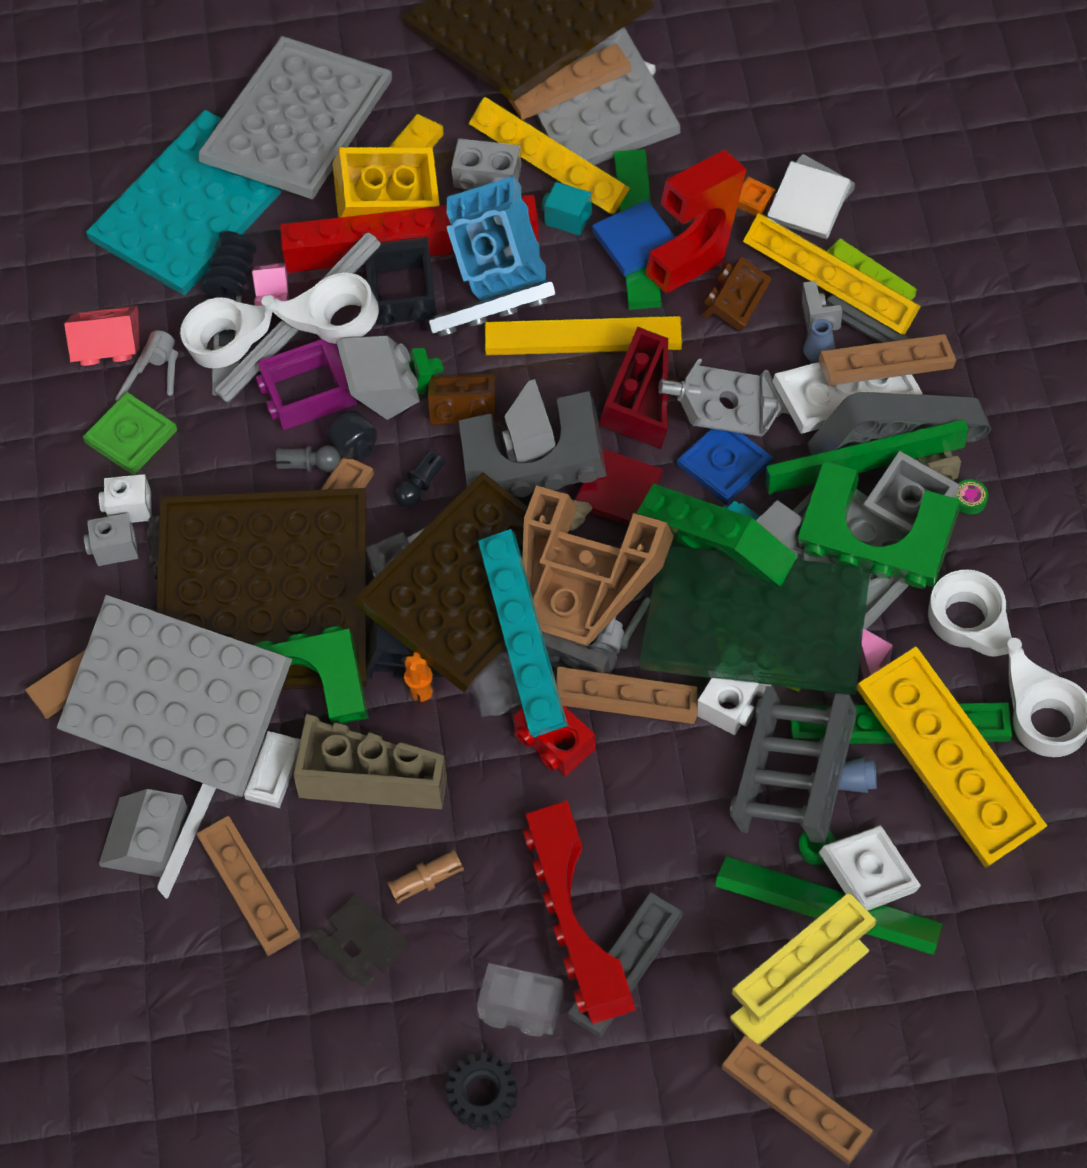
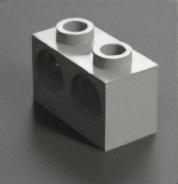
(483, 163)

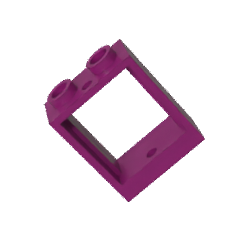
(295, 363)

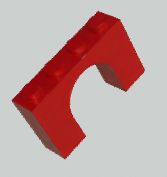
(712, 196)

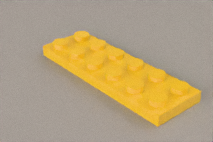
(951, 757)

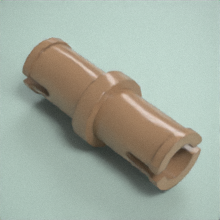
(425, 876)

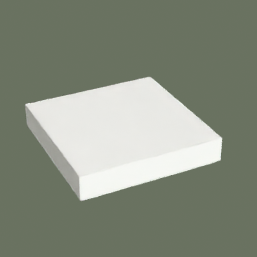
(809, 200)
(870, 868)

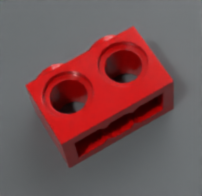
(553, 758)

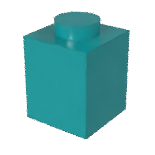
(567, 208)

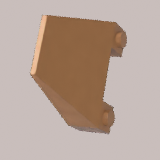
(582, 582)

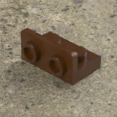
(737, 293)
(461, 397)

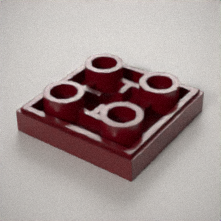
(622, 489)

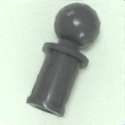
(325, 458)

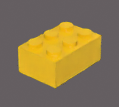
(384, 180)

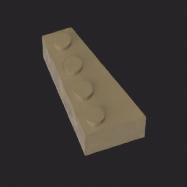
(366, 769)

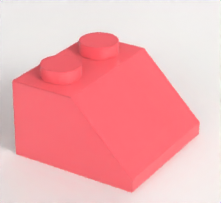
(103, 335)

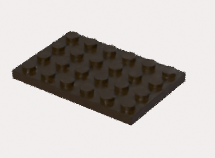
(438, 587)

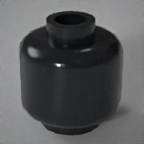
(352, 435)

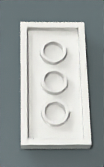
(813, 401)

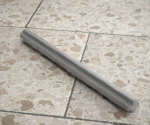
(284, 332)

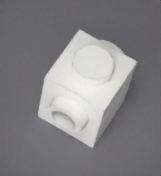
(128, 496)

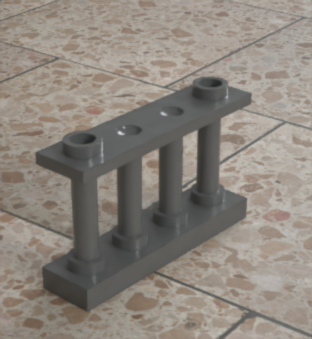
(821, 784)

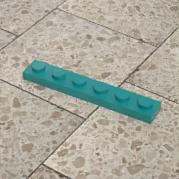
(522, 633)

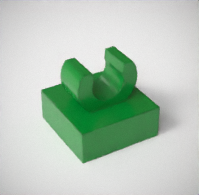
(424, 368)

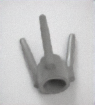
(157, 351)
(613, 636)

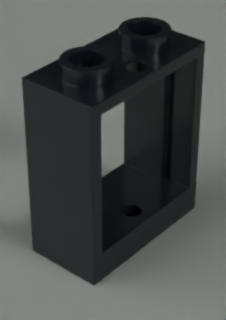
(413, 254)

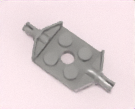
(753, 398)

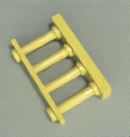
(802, 969)

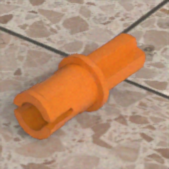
(418, 677)

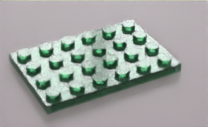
(731, 626)

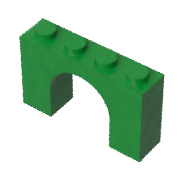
(706, 526)
(913, 558)
(336, 662)

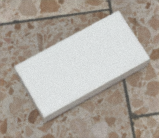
(273, 769)

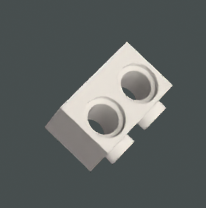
(736, 692)

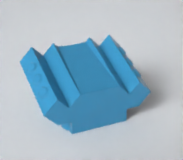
(494, 239)

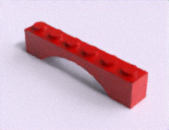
(599, 974)

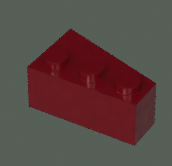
(634, 400)

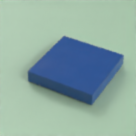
(632, 236)
(724, 463)

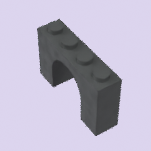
(573, 460)

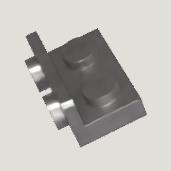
(577, 656)

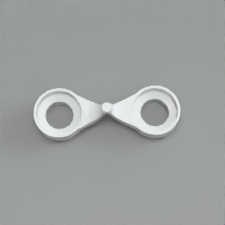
(307, 312)
(1029, 684)

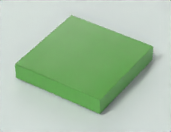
(130, 433)

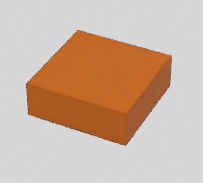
(755, 196)

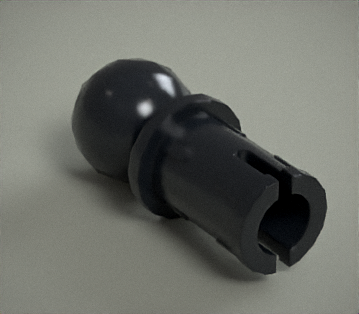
(408, 492)

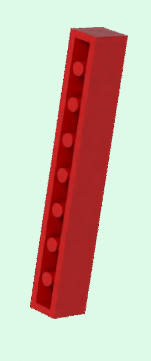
(326, 241)

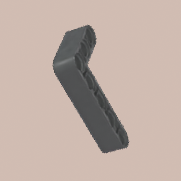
(883, 415)

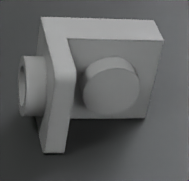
(815, 307)

